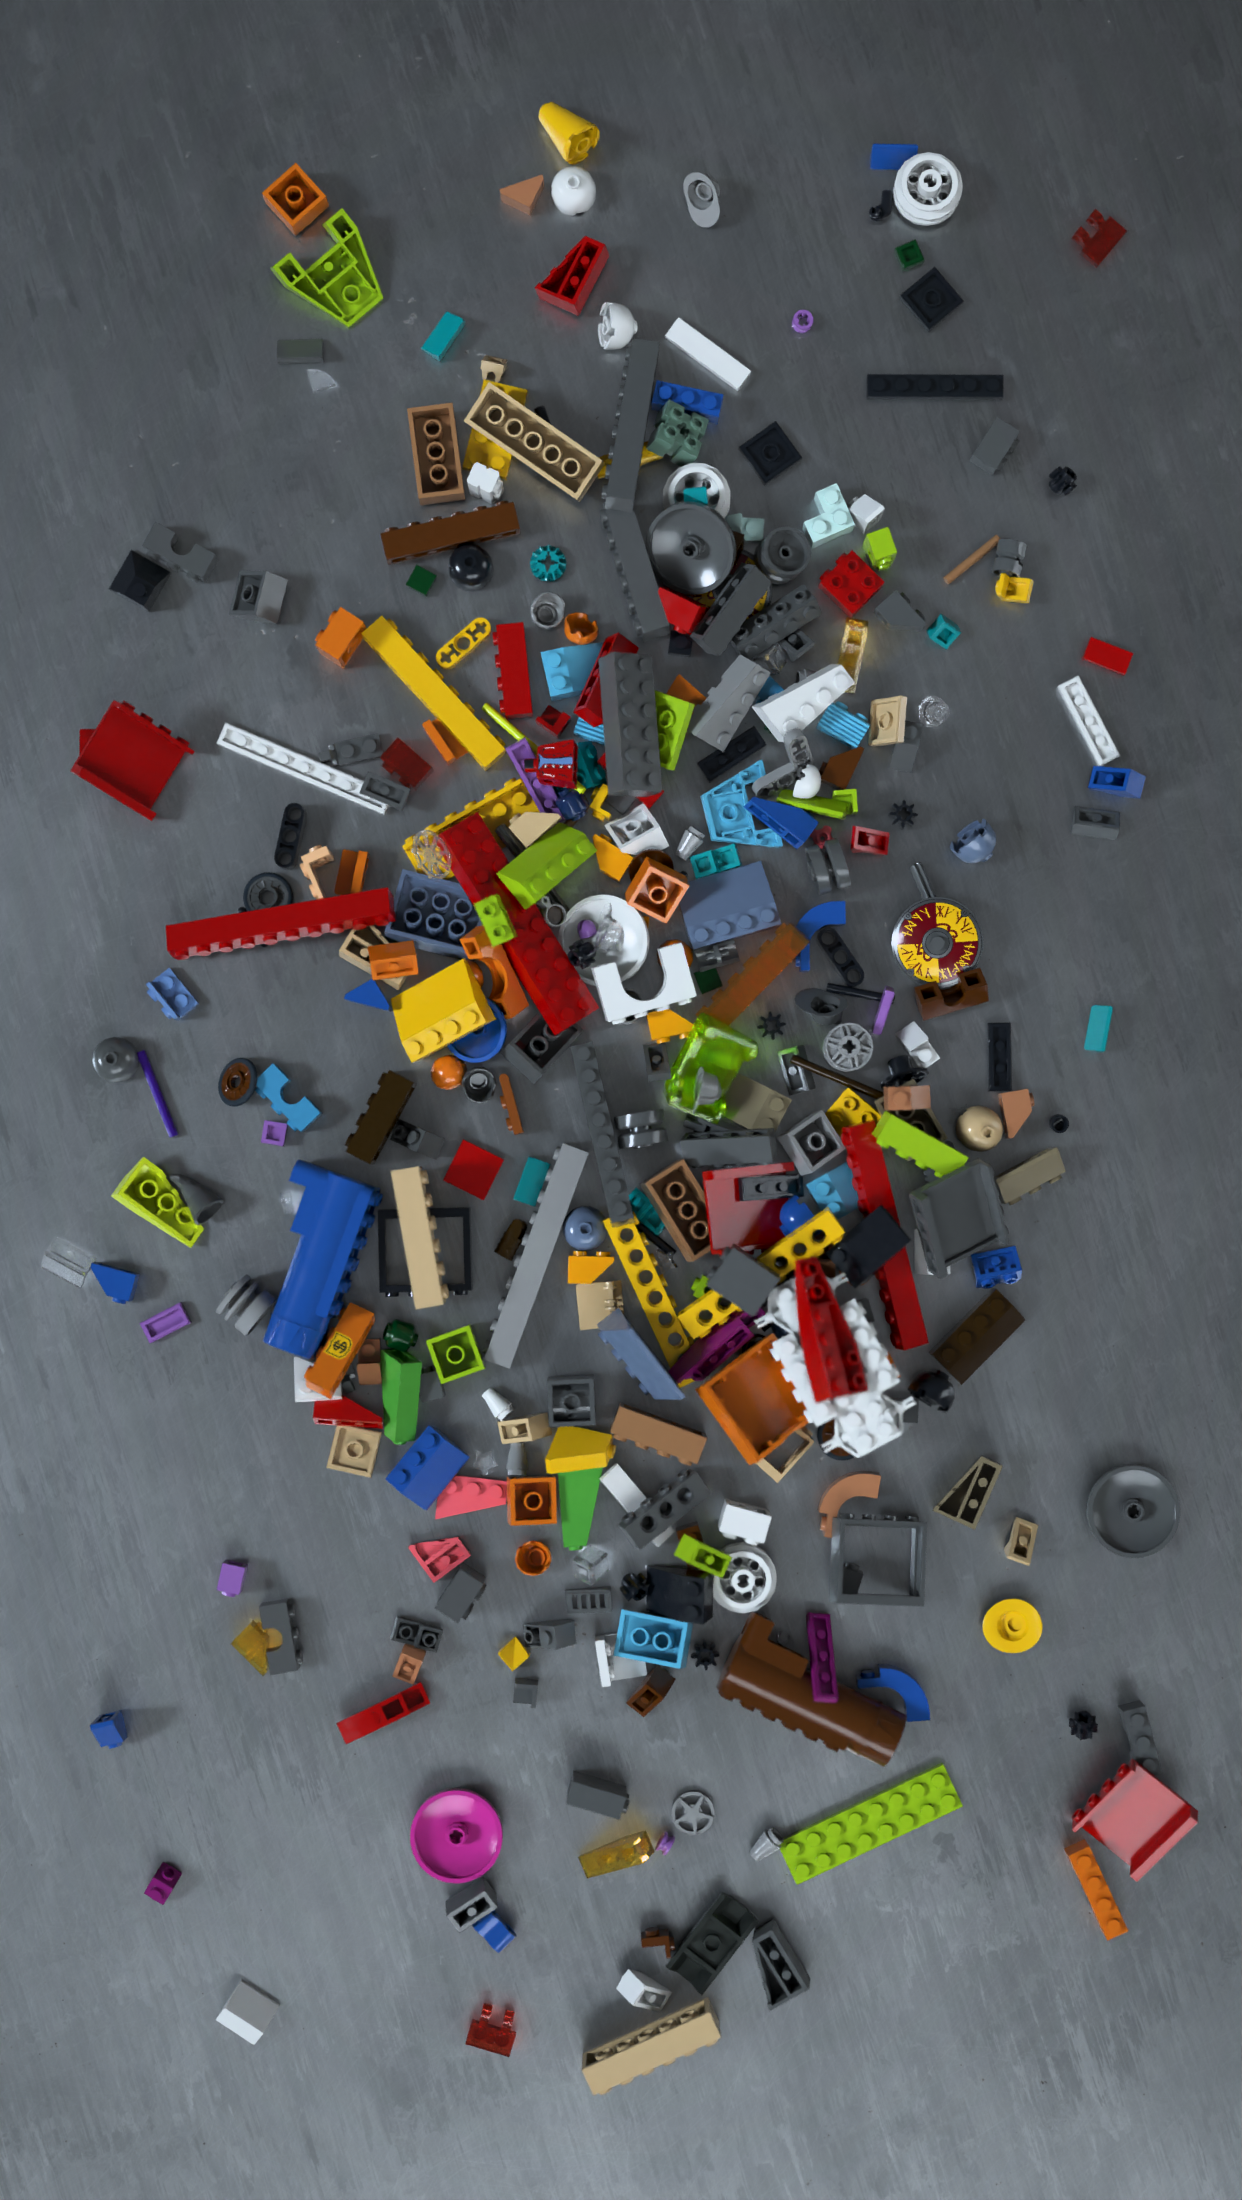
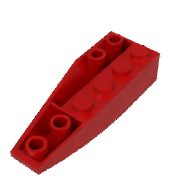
(825, 1336)

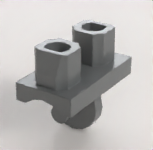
(717, 955)

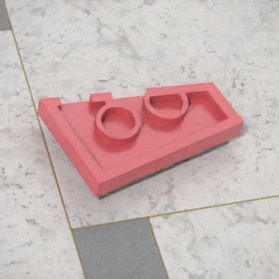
(470, 1494)

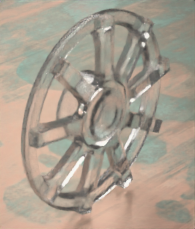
(432, 854)

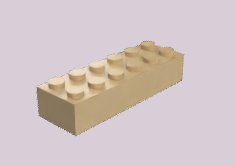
(534, 441)
(419, 1237)
(651, 2046)

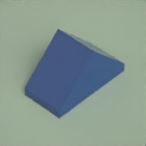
(370, 995)

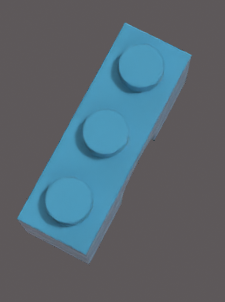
(271, 1085)

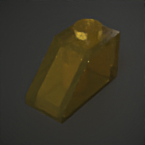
(253, 1646)

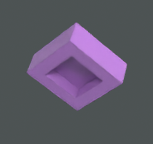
(274, 1133)

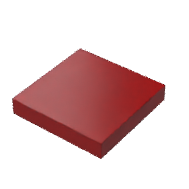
(473, 1170)

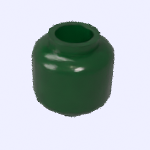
(400, 1335)

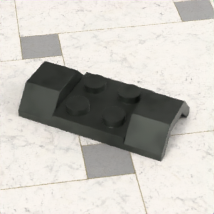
(712, 1942)

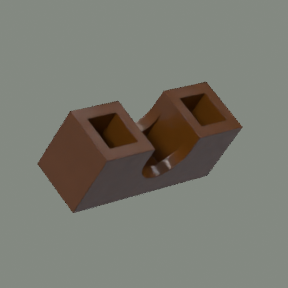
(969, 991)

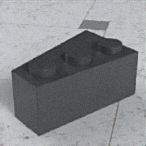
(779, 1966)

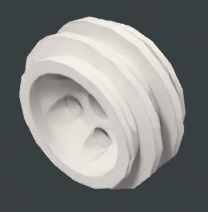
(932, 169)
(698, 474)
(760, 1594)

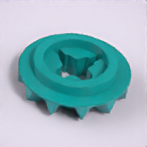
(555, 571)

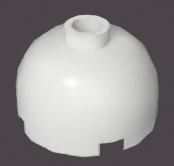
(573, 190)
(617, 326)

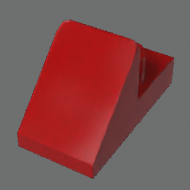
(869, 841)

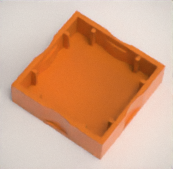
(754, 1401)

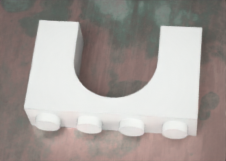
(675, 988)

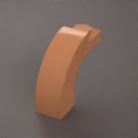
(845, 1487)

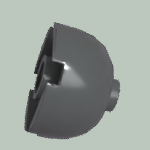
(115, 1059)

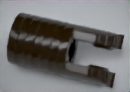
(511, 1239)

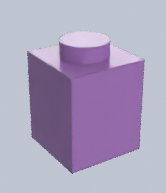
(232, 1578)

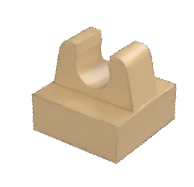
(494, 365)

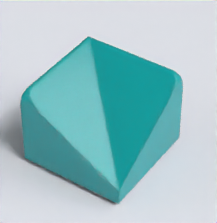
(696, 494)
(943, 631)

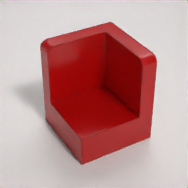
(553, 721)

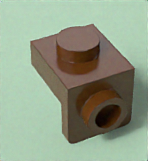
(655, 1937)

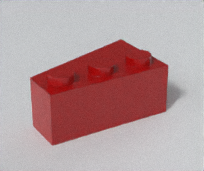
(575, 277)

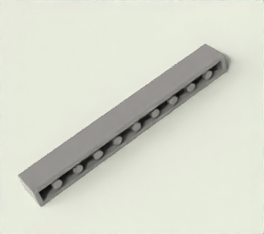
(536, 1255)

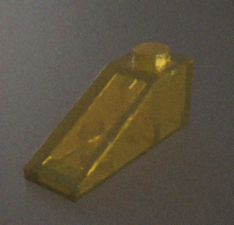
(852, 648)
(617, 1855)

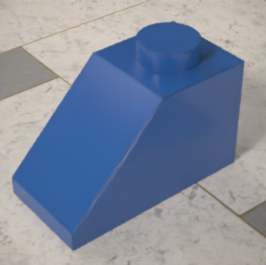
(1117, 781)
(116, 1282)
(109, 1729)

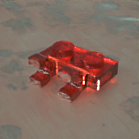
(1105, 239)
(491, 2037)

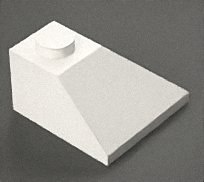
(637, 831)

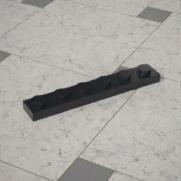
(934, 387)

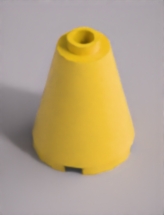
(568, 132)

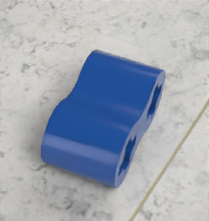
(495, 1931)

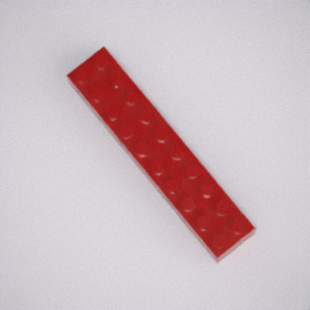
(535, 951)

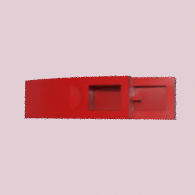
(383, 1713)

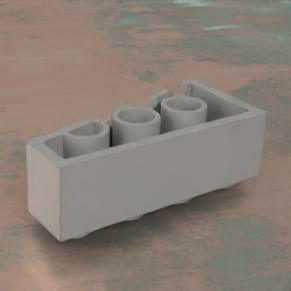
(728, 703)

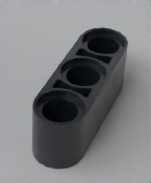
(286, 826)
(839, 946)

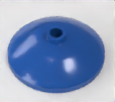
(483, 1043)

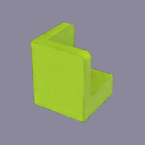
(848, 796)

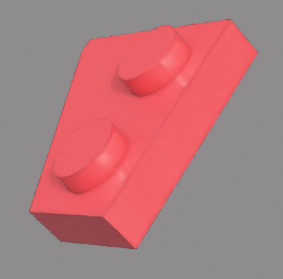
(440, 1555)

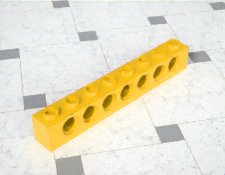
(823, 1220)
(643, 1290)

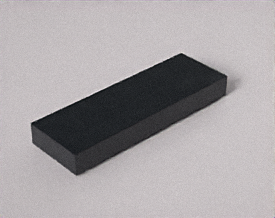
(735, 752)
(999, 1056)
(770, 1187)

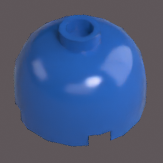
(794, 1215)

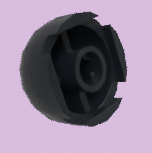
(470, 567)
(933, 1390)

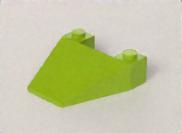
(340, 279)

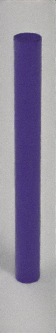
(157, 1094)

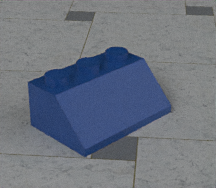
(427, 1467)

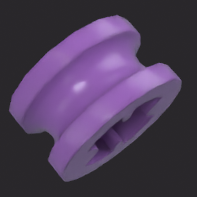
(802, 313)
(665, 1843)

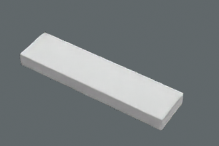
(708, 354)
(1088, 721)
(629, 1496)

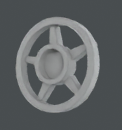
(693, 1813)

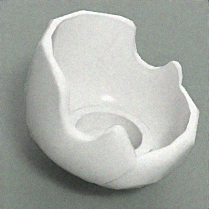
(809, 784)

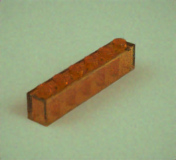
(757, 975)

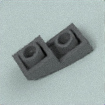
(416, 1633)

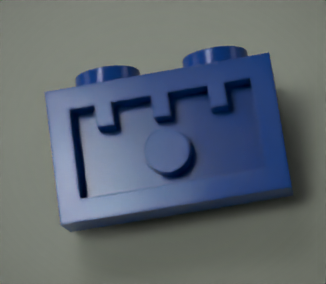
(996, 1267)

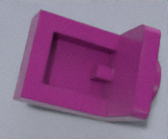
(163, 1883)

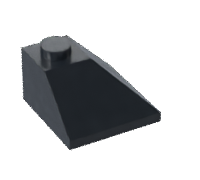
(140, 580)

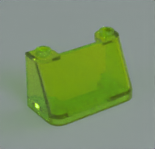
(719, 1052)

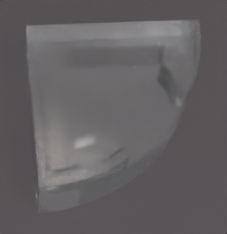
(320, 380)
(286, 1200)

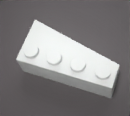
(803, 700)

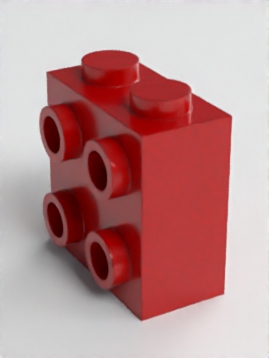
(850, 583)

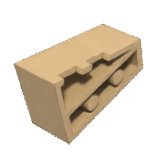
(356, 951)

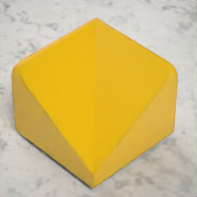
(514, 1653)

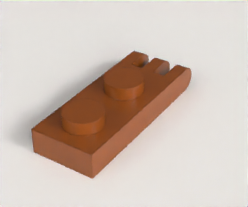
(508, 1102)

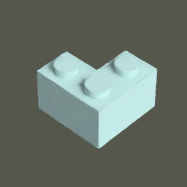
(834, 517)

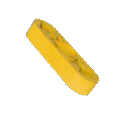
(463, 633)

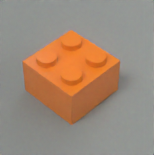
(295, 199)
(340, 637)
(656, 890)
(531, 1500)

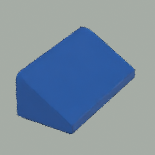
(891, 155)

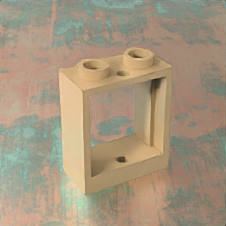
(778, 1474)

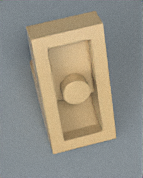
(1021, 1541)

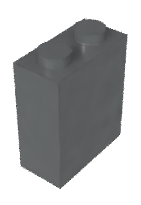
(742, 1279)
(597, 1795)

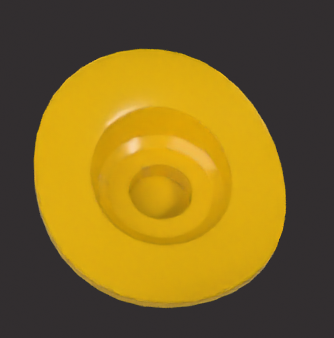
(1012, 1626)

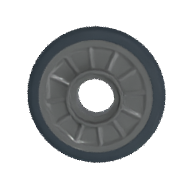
(267, 882)

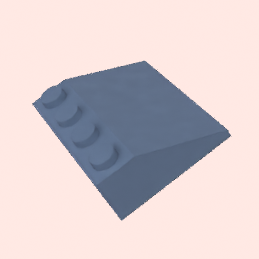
(728, 906)
(432, 915)
(639, 1357)

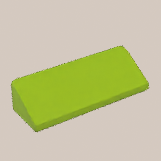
(815, 804)

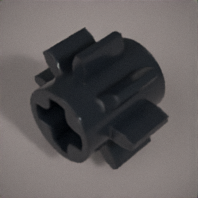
(1062, 480)
(907, 810)
(581, 954)
(764, 1026)
(634, 1586)
(705, 1661)
(1083, 1725)

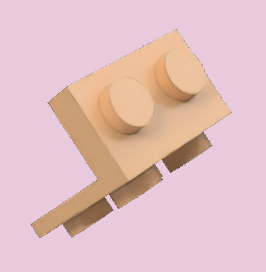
(316, 858)

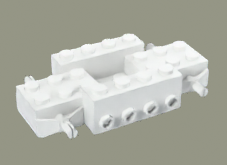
(861, 1419)

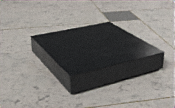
(931, 299)
(770, 453)

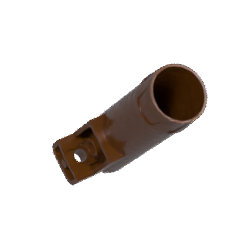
(780, 1686)

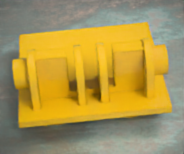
(850, 1110)

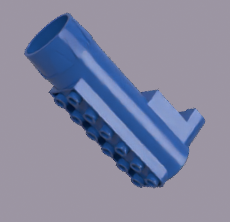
(332, 1231)

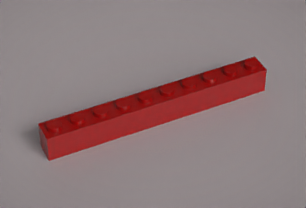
(280, 923)
(896, 1277)

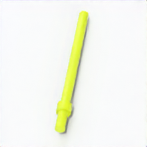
(517, 734)

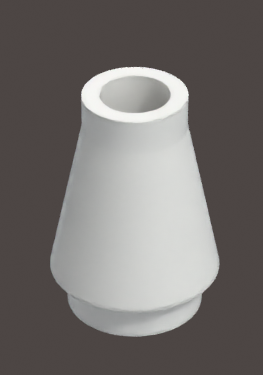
(498, 1404)

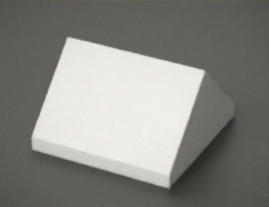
(248, 2012)

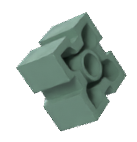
(677, 434)

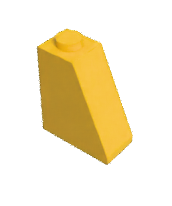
(579, 1450)

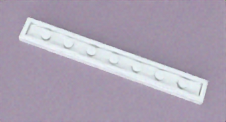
(297, 766)

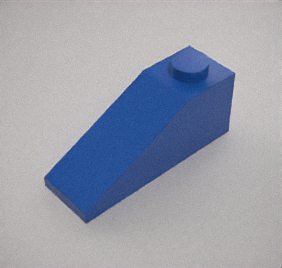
(787, 821)

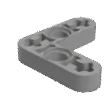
(771, 783)

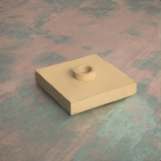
(887, 721)
(354, 1450)

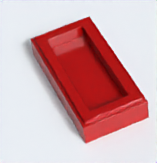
(1107, 656)

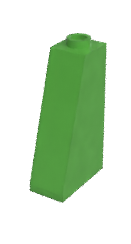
(400, 1394)
(577, 1503)

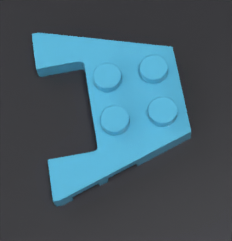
(726, 813)

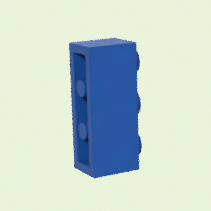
(694, 400)

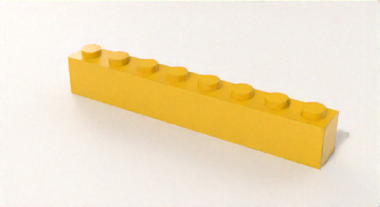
(433, 692)

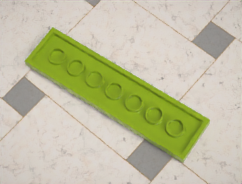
(870, 1823)

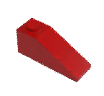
(345, 1413)

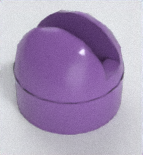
(586, 929)

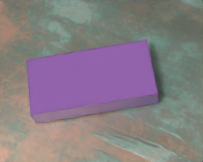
(883, 1010)
(165, 1322)

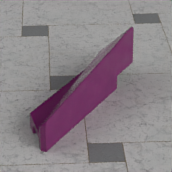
(715, 1347)

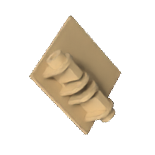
(597, 1302)

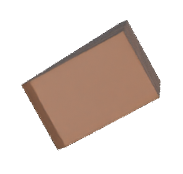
(524, 194)

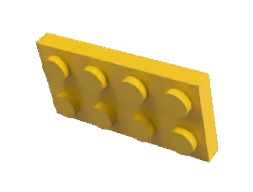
(485, 451)

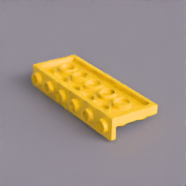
(495, 810)

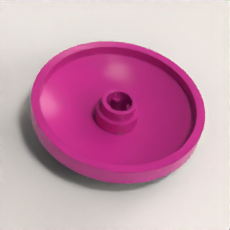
(456, 1835)

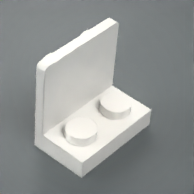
(615, 1667)

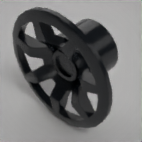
(902, 1070)

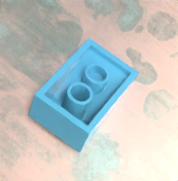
(569, 669)
(834, 1191)
(653, 1639)

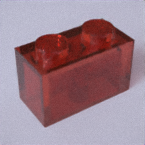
(406, 764)

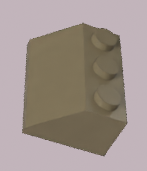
(1029, 1175)

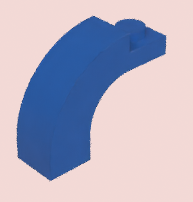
(821, 916)
(890, 1676)

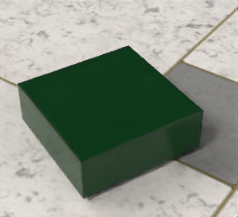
(909, 255)
(421, 580)
(708, 980)

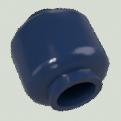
(572, 804)

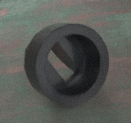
(1061, 1126)

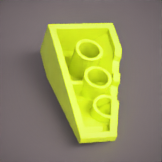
(154, 1199)

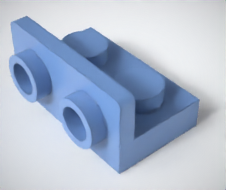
(172, 995)

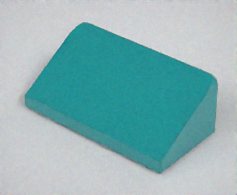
(443, 335)
(1098, 1028)
(531, 1181)

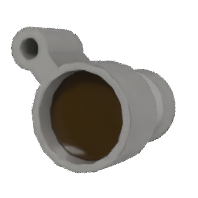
(553, 913)

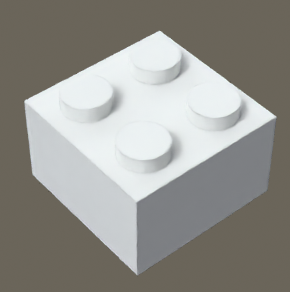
(744, 1521)

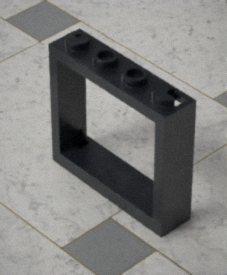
(458, 1288)

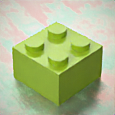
(455, 1353)

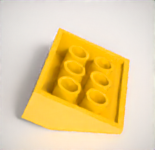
(440, 1011)

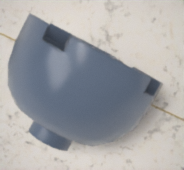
(975, 842)
(584, 1228)

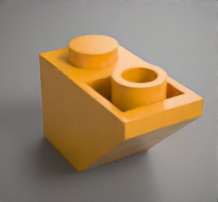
(610, 858)
(666, 1025)
(586, 1268)

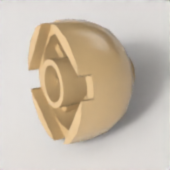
(979, 1128)

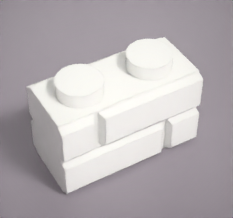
(485, 483)

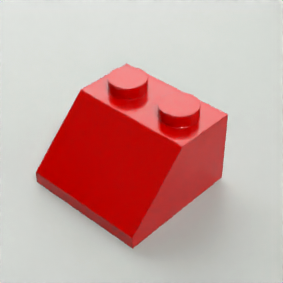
(682, 610)

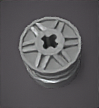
(838, 1057)
(246, 1305)

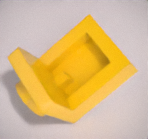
(1014, 589)
(599, 796)

